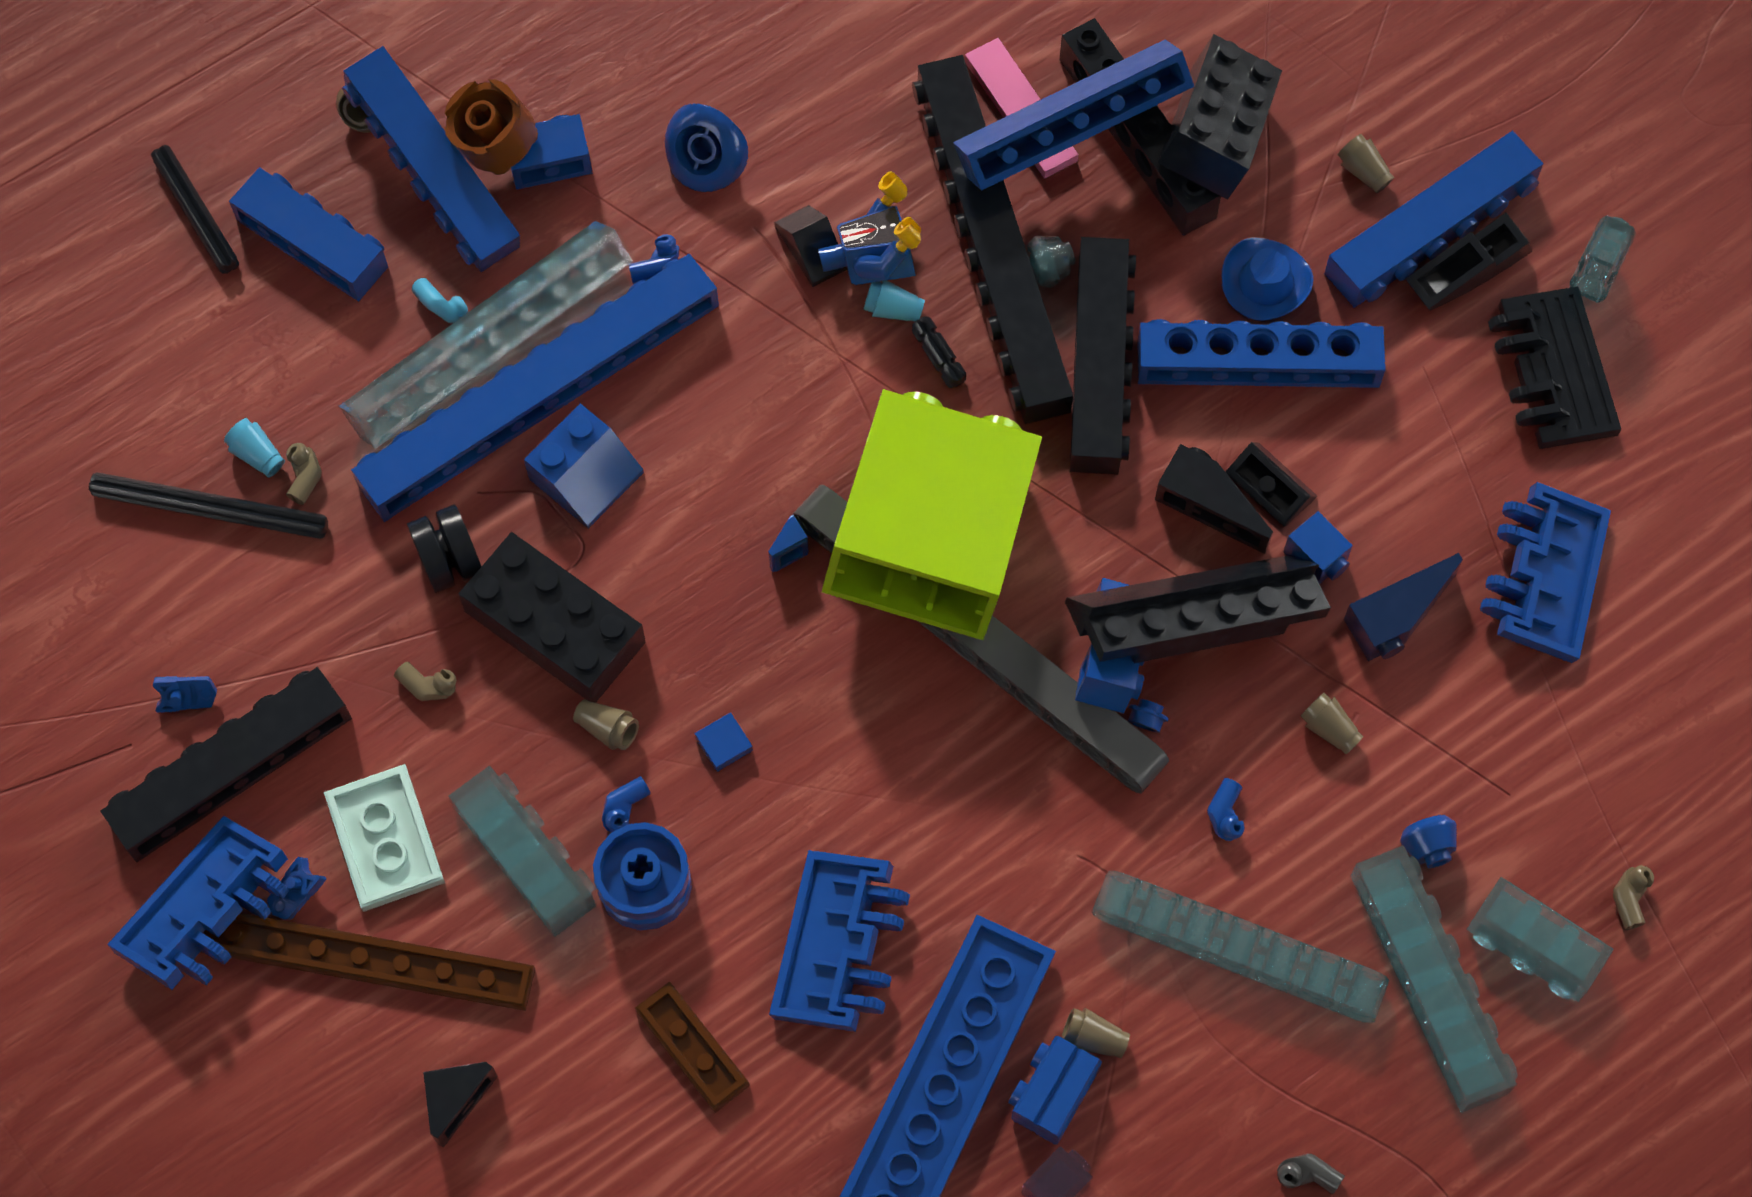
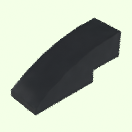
(1470, 262)

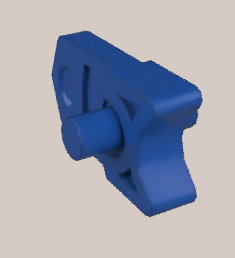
(184, 693)
(301, 887)

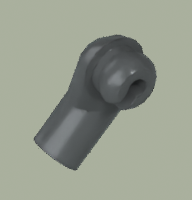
(1308, 1169)

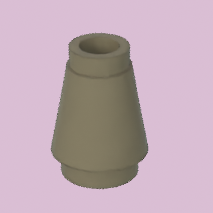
(1366, 163)
(1332, 723)
(608, 724)
(1094, 1033)

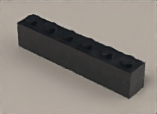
(1100, 356)
(225, 763)

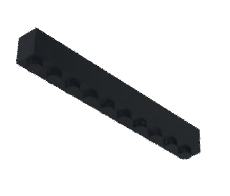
(994, 249)

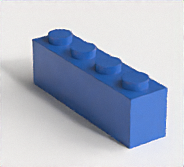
(309, 233)

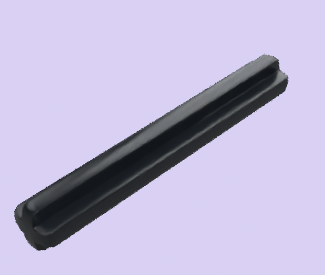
(195, 209)

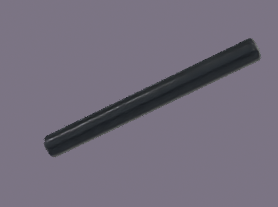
(208, 505)

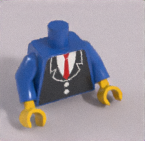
(876, 244)

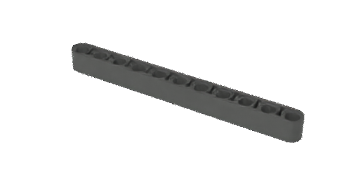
(1024, 675)

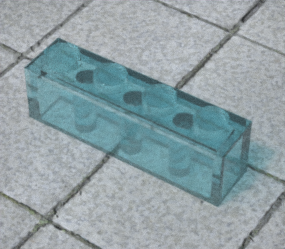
(523, 851)

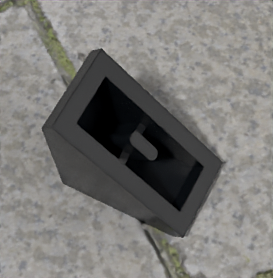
(805, 234)
(453, 1095)

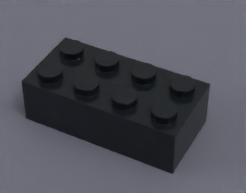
(1220, 117)
(552, 617)

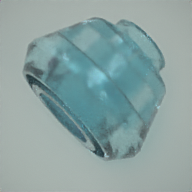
(1050, 259)

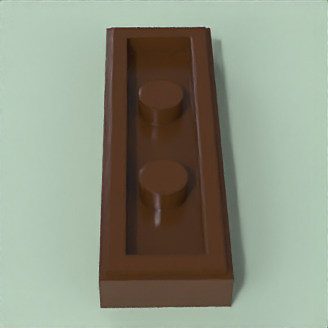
(692, 1047)

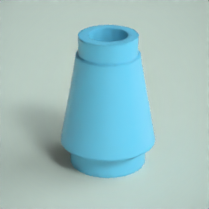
(893, 302)
(253, 446)

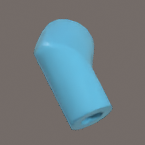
(435, 302)

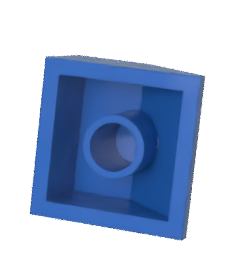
(583, 466)

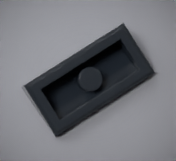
(1270, 483)

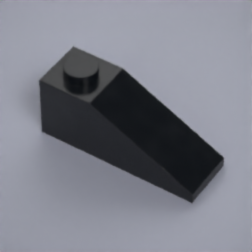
(1206, 493)

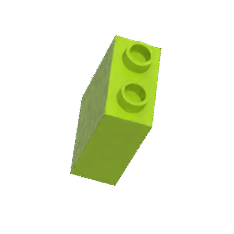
(933, 513)

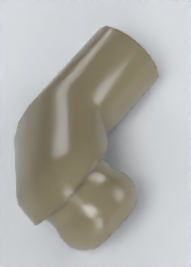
(1629, 892)

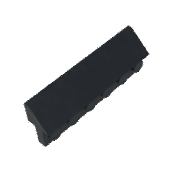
(1199, 609)

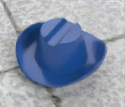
(704, 148)
(1265, 279)

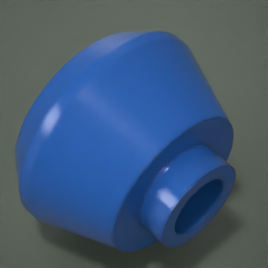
(1431, 840)

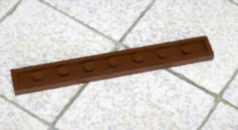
(378, 961)

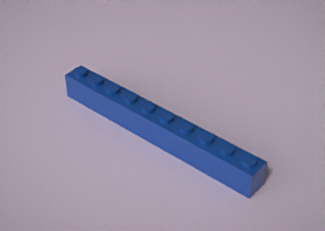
(535, 387)

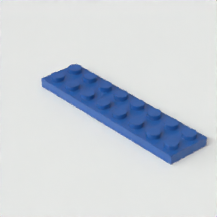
(951, 1065)

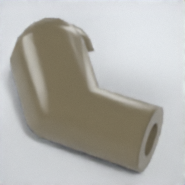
(306, 470)
(426, 688)

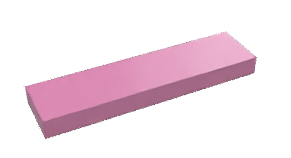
(1011, 92)

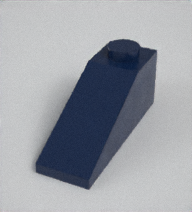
(1391, 615)

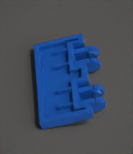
(1560, 571)
(199, 897)
(828, 934)

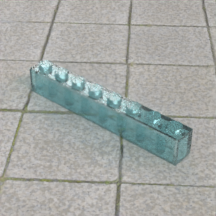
(485, 334)

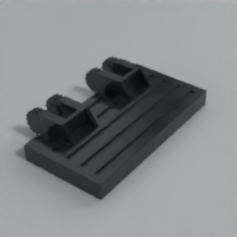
(1559, 369)

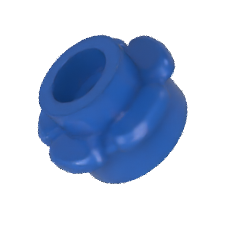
(1147, 715)

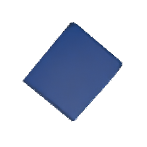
(789, 545)

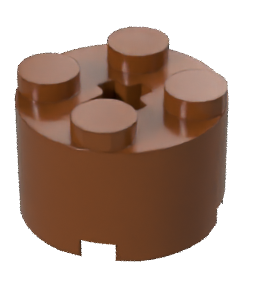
(490, 126)

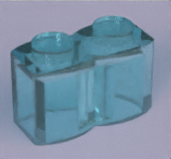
(1603, 258)

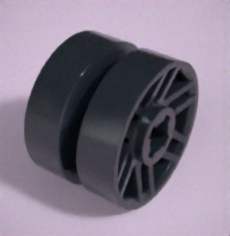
(444, 548)

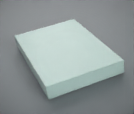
(384, 837)

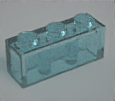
(1539, 940)

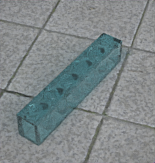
(1433, 979)

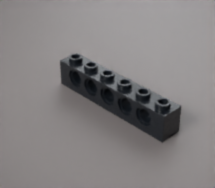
(1141, 137)

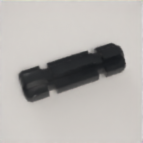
(939, 352)

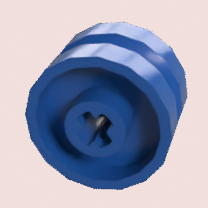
(666, 880)

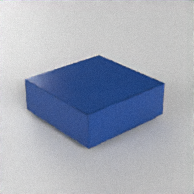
(723, 742)

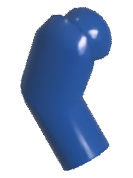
(665, 251)
(620, 801)
(1222, 813)

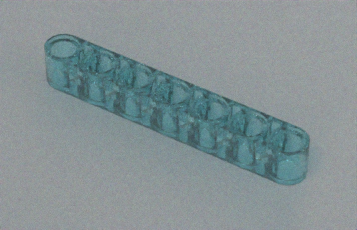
(1240, 946)

